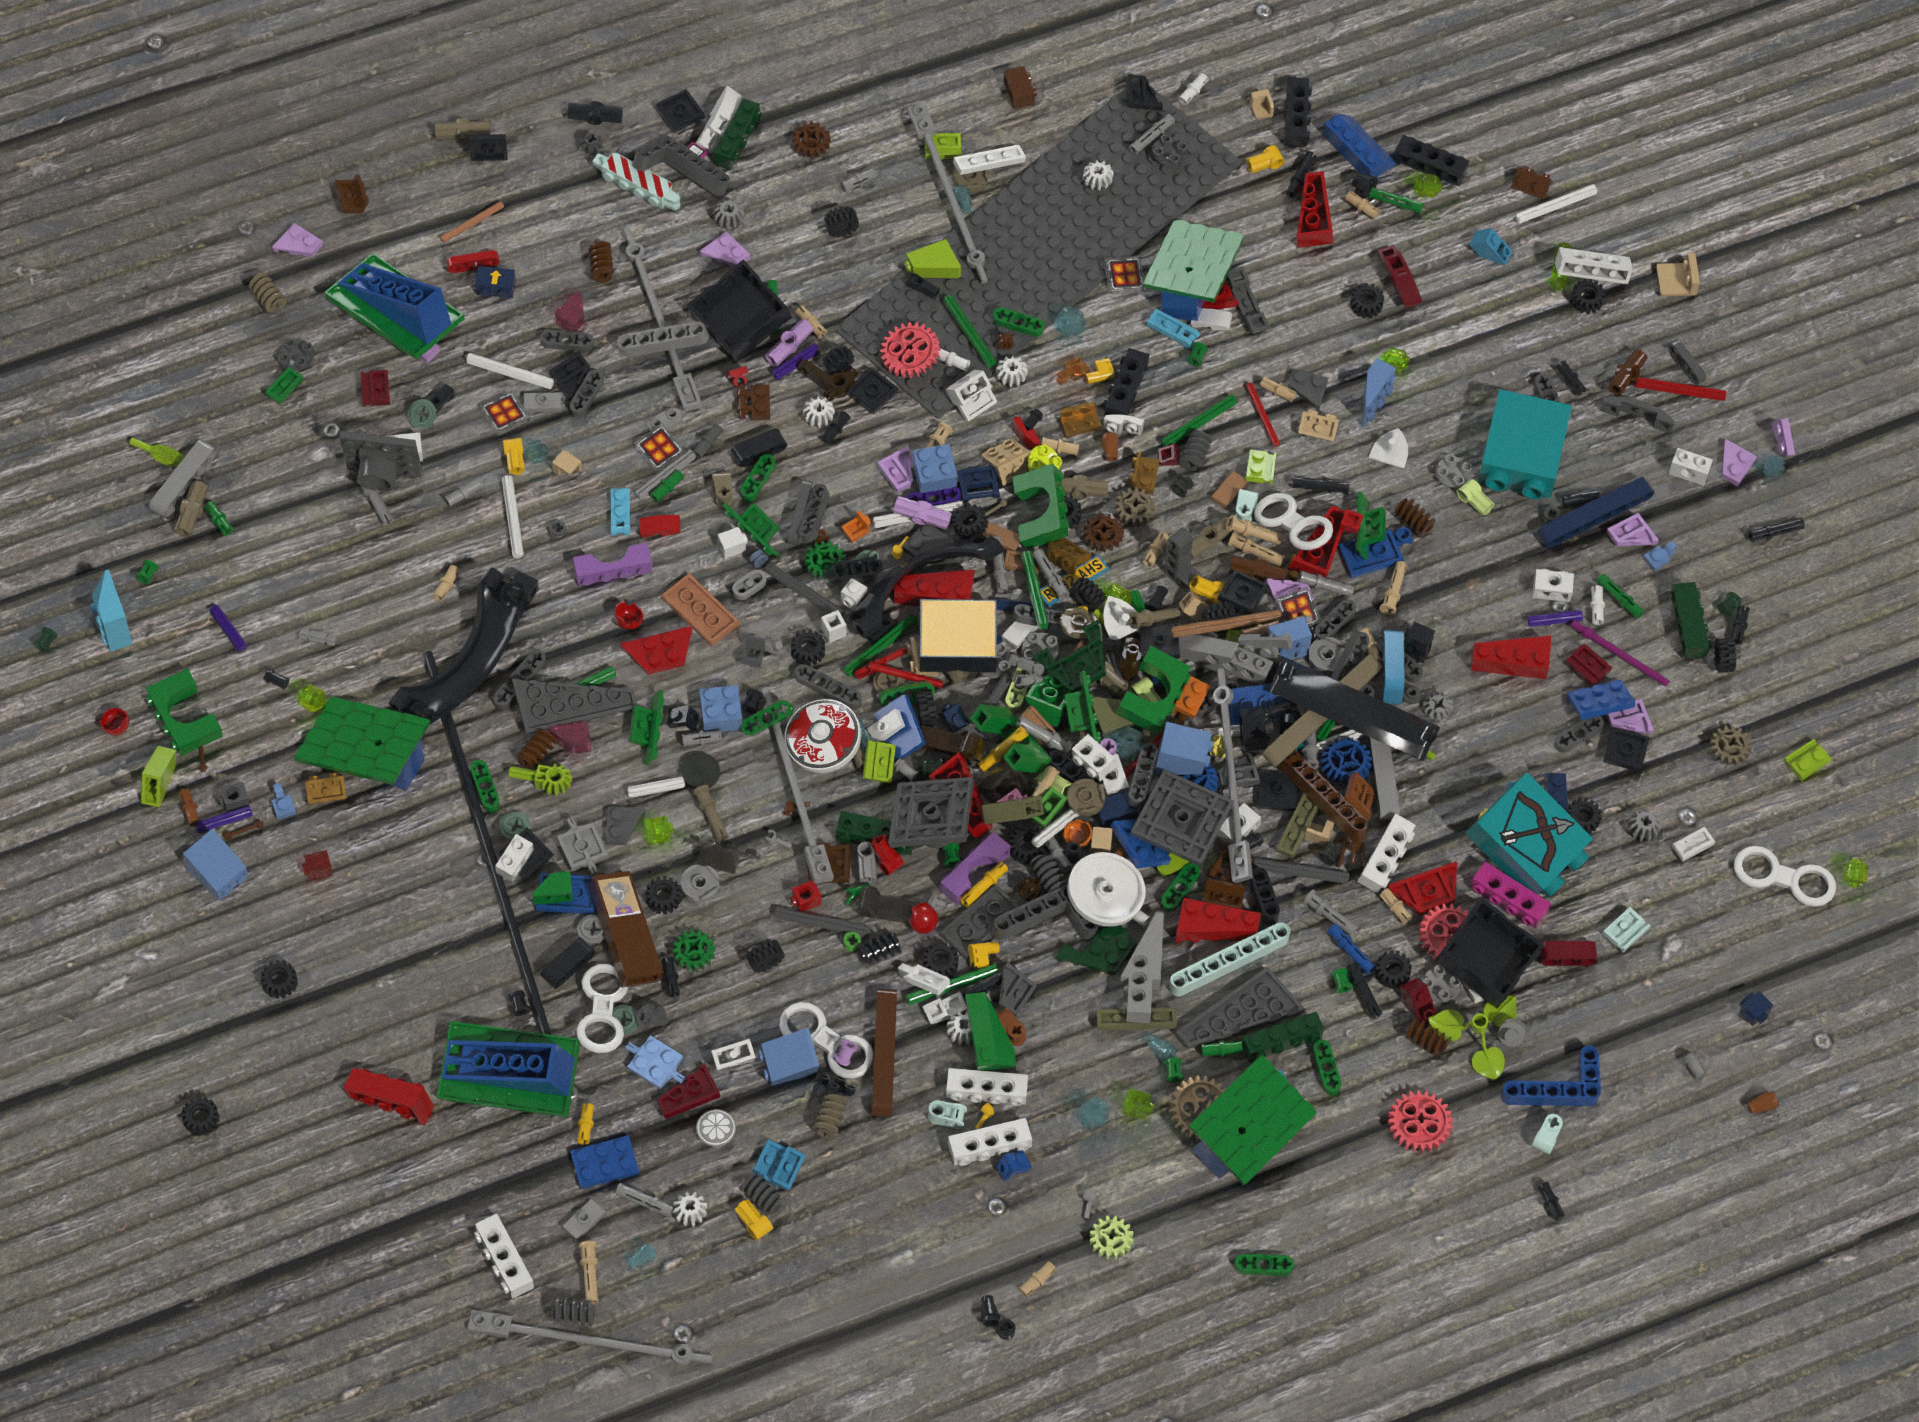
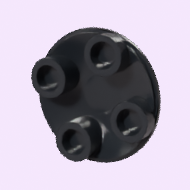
(836, 1085)

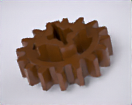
(811, 139)
(1103, 532)

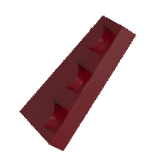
(691, 1093)

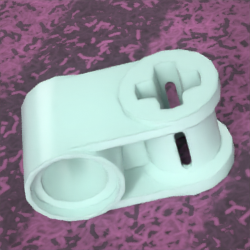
(1246, 504)
(948, 1114)
(1547, 1135)

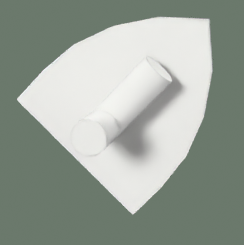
(1391, 449)
(1116, 618)

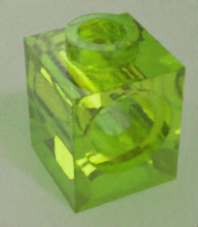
(658, 830)
(1133, 1097)

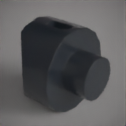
(1363, 184)
(1288, 720)

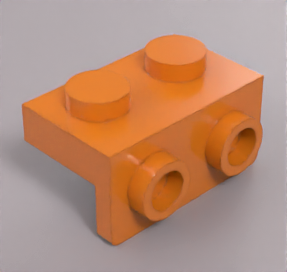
(1191, 698)

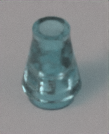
(963, 198)
(1162, 1048)
(642, 1255)

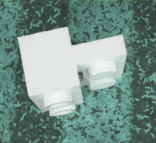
(972, 394)

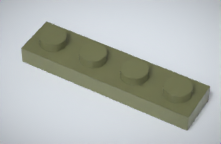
(1297, 827)
(1115, 1020)

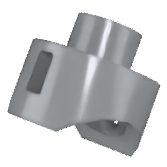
(1512, 1032)

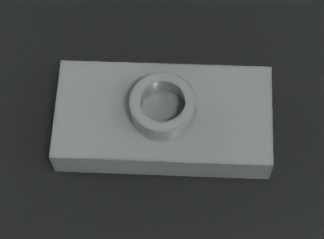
(542, 402)
(584, 1220)

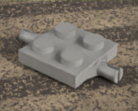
(582, 846)

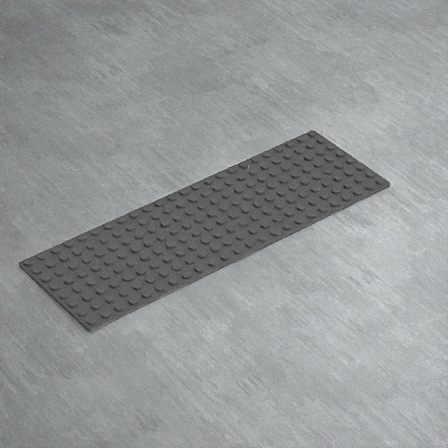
(1046, 241)

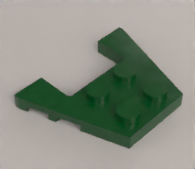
(1087, 659)
(1104, 953)

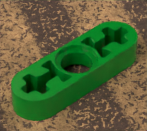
(1033, 321)
(757, 485)
(919, 686)
(757, 728)
(485, 778)
(1180, 879)
(1324, 1076)
(1279, 1271)

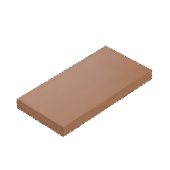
(700, 609)

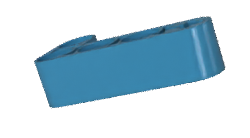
(1393, 667)

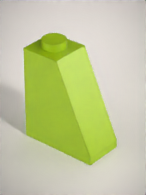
(934, 261)
(157, 776)

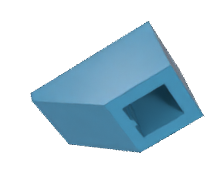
(1490, 246)

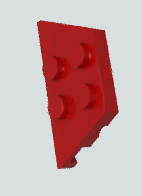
(660, 651)
(1428, 889)

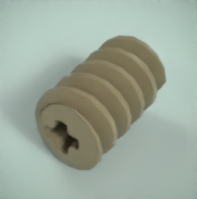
(267, 293)
(829, 1115)

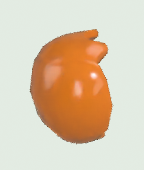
(1078, 832)

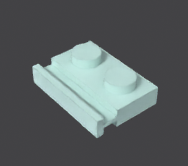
(1626, 929)

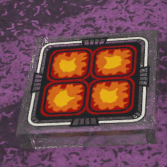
(1124, 274)
(504, 413)
(659, 448)
(1298, 604)

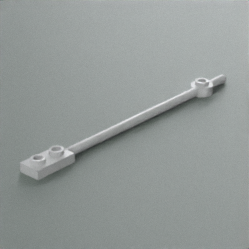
(925, 129)
(683, 382)
(1240, 851)
(815, 854)
(502, 1325)

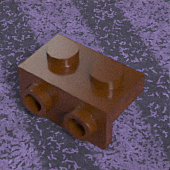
(1531, 183)
(351, 195)
(1224, 893)

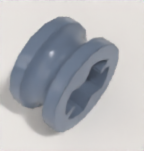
(758, 558)

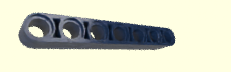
(1595, 512)

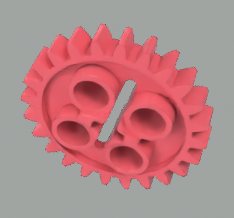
(910, 350)
(1430, 923)
(1418, 1105)

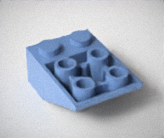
(1377, 386)

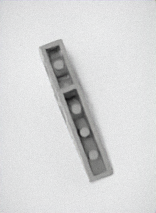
(1227, 655)
(1149, 957)

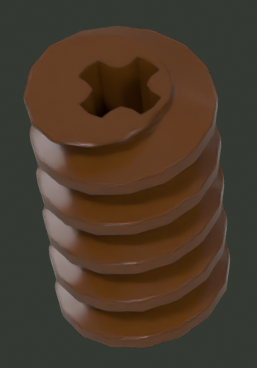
(601, 261)
(1414, 517)
(534, 748)
(1428, 1037)

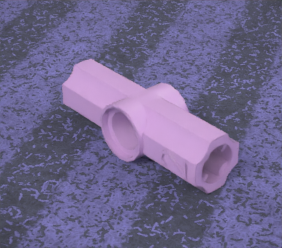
(782, 348)
(922, 513)

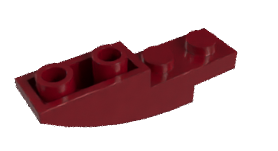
(1400, 276)

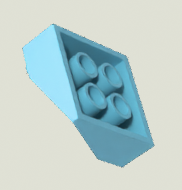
(111, 617)

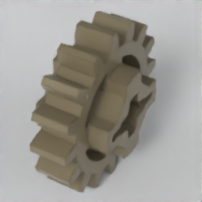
(1134, 507)
(1728, 747)

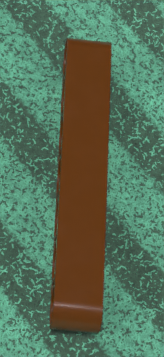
(1325, 796)
(884, 1052)

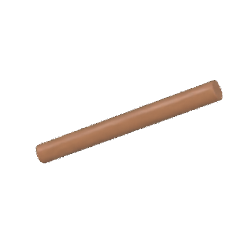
(471, 222)

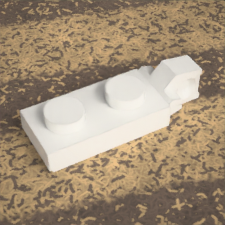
(924, 978)

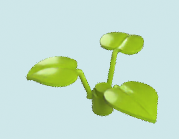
(1490, 1061)

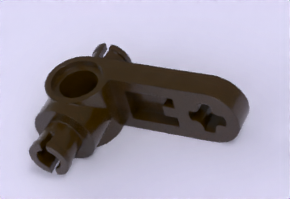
(828, 382)
(1131, 656)

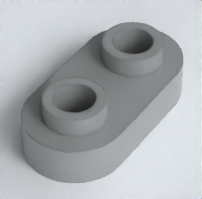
(665, 418)
(748, 585)

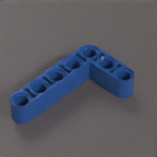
(1559, 1088)

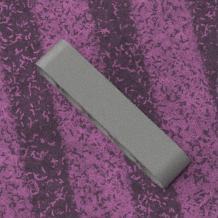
(671, 340)
(182, 477)
(1383, 779)

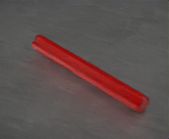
(1679, 388)

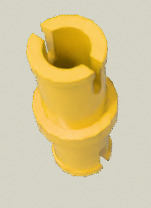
(585, 1124)

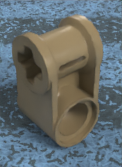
(722, 488)

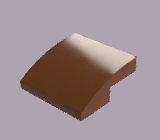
(840, 860)

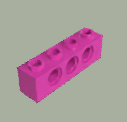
(1507, 886)

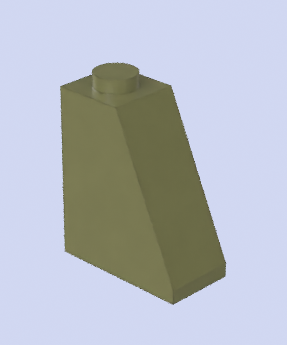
(1107, 720)
(1012, 810)

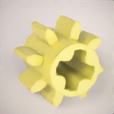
(1218, 747)

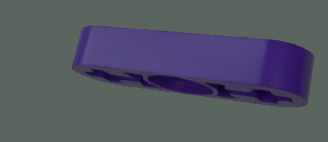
(946, 492)

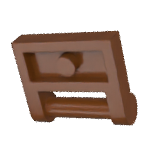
(1358, 792)

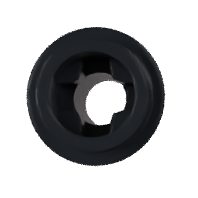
(989, 1313)

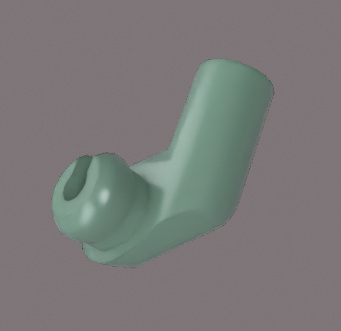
(867, 554)

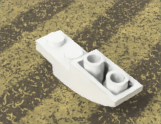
(719, 120)

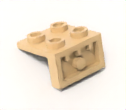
(1679, 278)
(1008, 459)

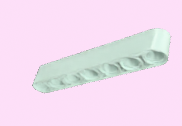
(1223, 966)

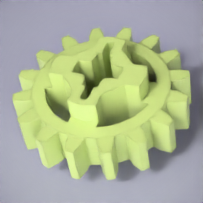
(1120, 1239)

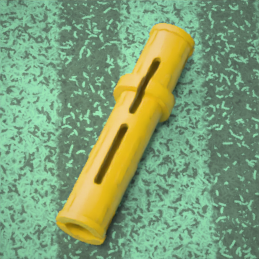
(996, 754)
(990, 878)

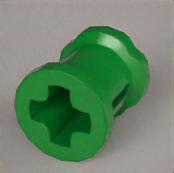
(1195, 350)
(147, 571)
(951, 855)
(1341, 980)
(1173, 1070)

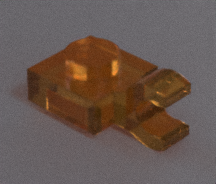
(1073, 369)

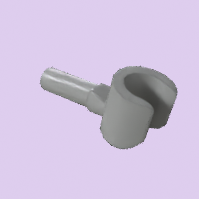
(1012, 596)
(771, 841)
(1090, 1197)

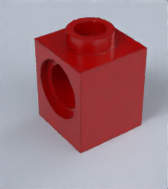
(809, 889)

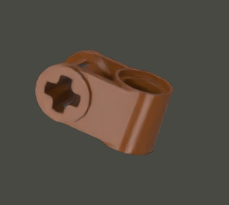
(1012, 1026)

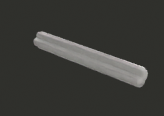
(655, 482)

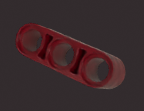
(1569, 953)

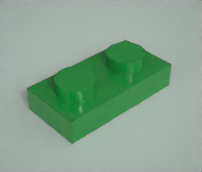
(284, 385)

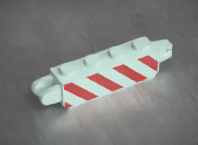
(641, 183)

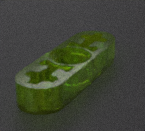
(1558, 286)

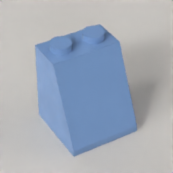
(1183, 750)
(215, 865)
(789, 1057)

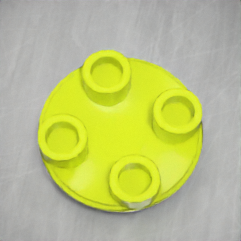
(1043, 456)

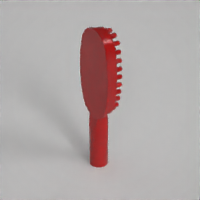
(864, 672)

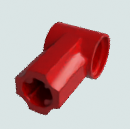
(889, 858)

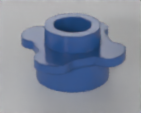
(1403, 532)

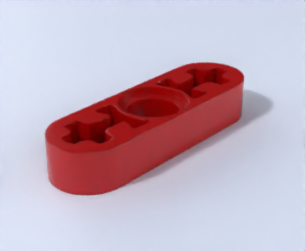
(465, 262)

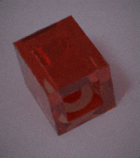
(317, 865)

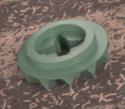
(416, 419)
(510, 820)
(629, 1012)

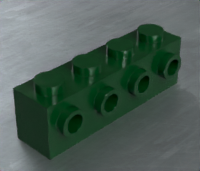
(737, 134)
(1690, 620)
(861, 828)
(1283, 1037)

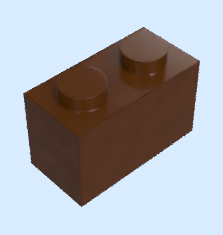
(1019, 87)

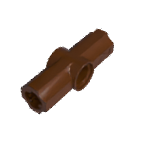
(1627, 372)
(1258, 569)

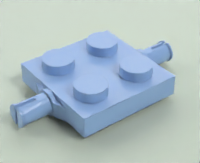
(655, 1062)

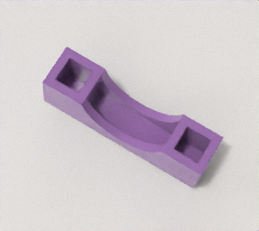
(590, 570)
(989, 852)

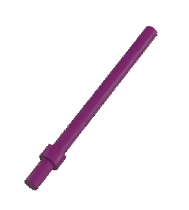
(1588, 633)

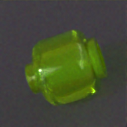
(1427, 185)
(1396, 358)
(1117, 591)
(311, 698)
(1855, 872)

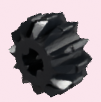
(838, 359)

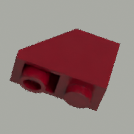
(1418, 1000)

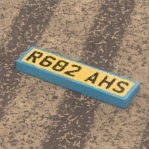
(1091, 569)

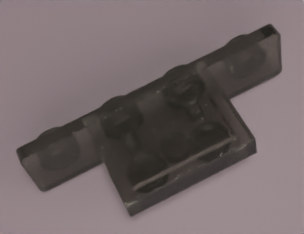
(719, 856)

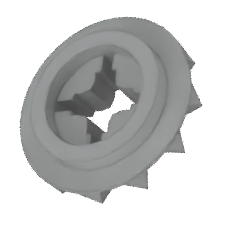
(1439, 713)
(586, 924)

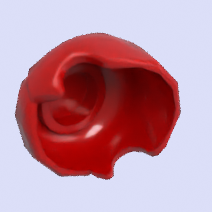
(628, 615)
(114, 721)
(923, 918)

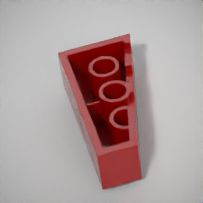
(1315, 217)
(1320, 559)
(939, 585)
(1513, 657)
(958, 768)
(1214, 922)
(389, 1094)

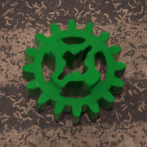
(824, 557)
(694, 958)

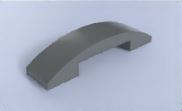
(1248, 307)
(1639, 408)

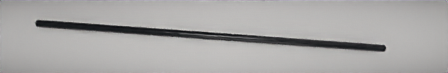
(492, 860)

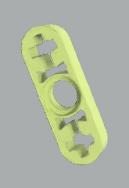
(1021, 694)

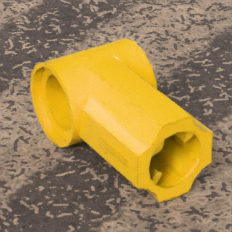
(1270, 158)
(513, 451)
(1206, 588)
(756, 1224)

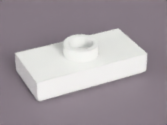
(886, 726)
(1693, 844)

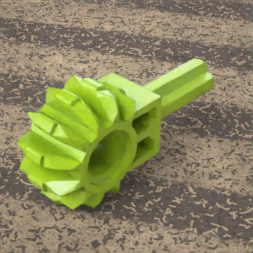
(544, 776)

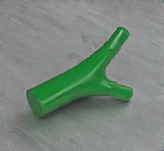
(854, 892)

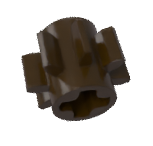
(1029, 888)

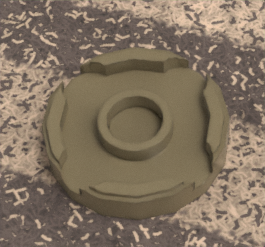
(974, 181)
(1074, 620)
(1086, 797)

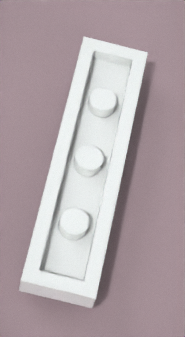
(989, 159)

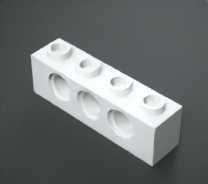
(1593, 265)
(1370, 875)
(979, 1079)
(997, 1133)
(493, 1228)

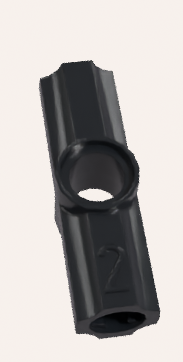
(595, 113)

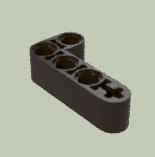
(950, 743)

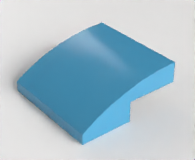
(778, 1164)

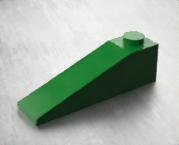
(1048, 699)
(989, 1039)

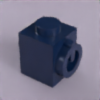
(1755, 1008)

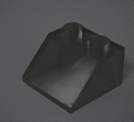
(1003, 781)

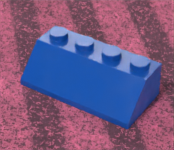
(1357, 146)

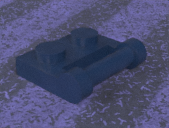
(978, 478)

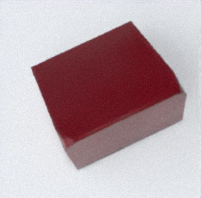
(1169, 455)

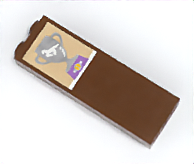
(625, 928)

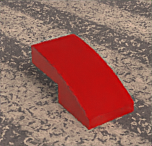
(1028, 438)
(660, 524)

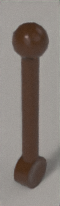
(203, 767)
(228, 835)

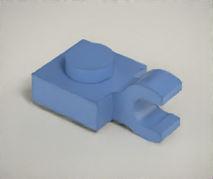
(1660, 557)
(283, 804)

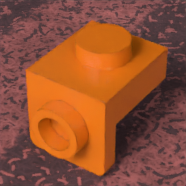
(857, 527)

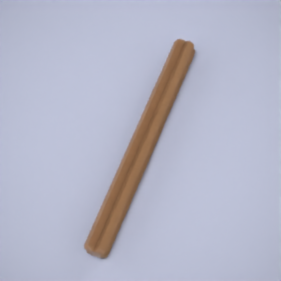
(1225, 623)

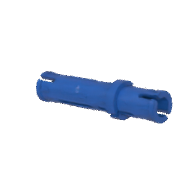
(1352, 950)

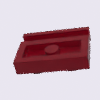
(375, 388)
(1588, 665)

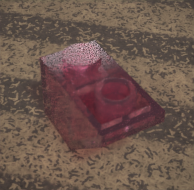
(571, 314)
(573, 737)

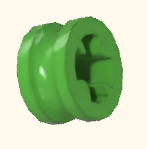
(851, 935)

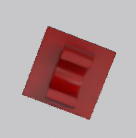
(737, 373)
(1351, 521)

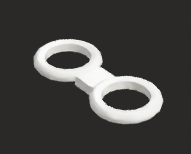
(1293, 521)
(1784, 876)
(601, 1010)
(829, 1040)

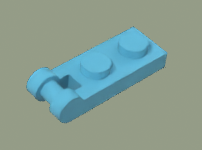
(1173, 328)
(620, 511)

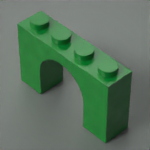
(1053, 523)
(1152, 714)
(184, 736)
(1025, 756)

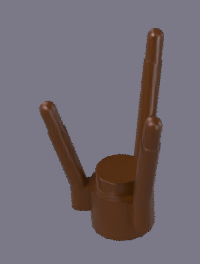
(1352, 846)

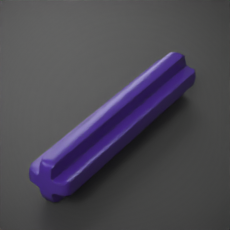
(793, 363)
(1554, 618)
(228, 628)
(223, 819)

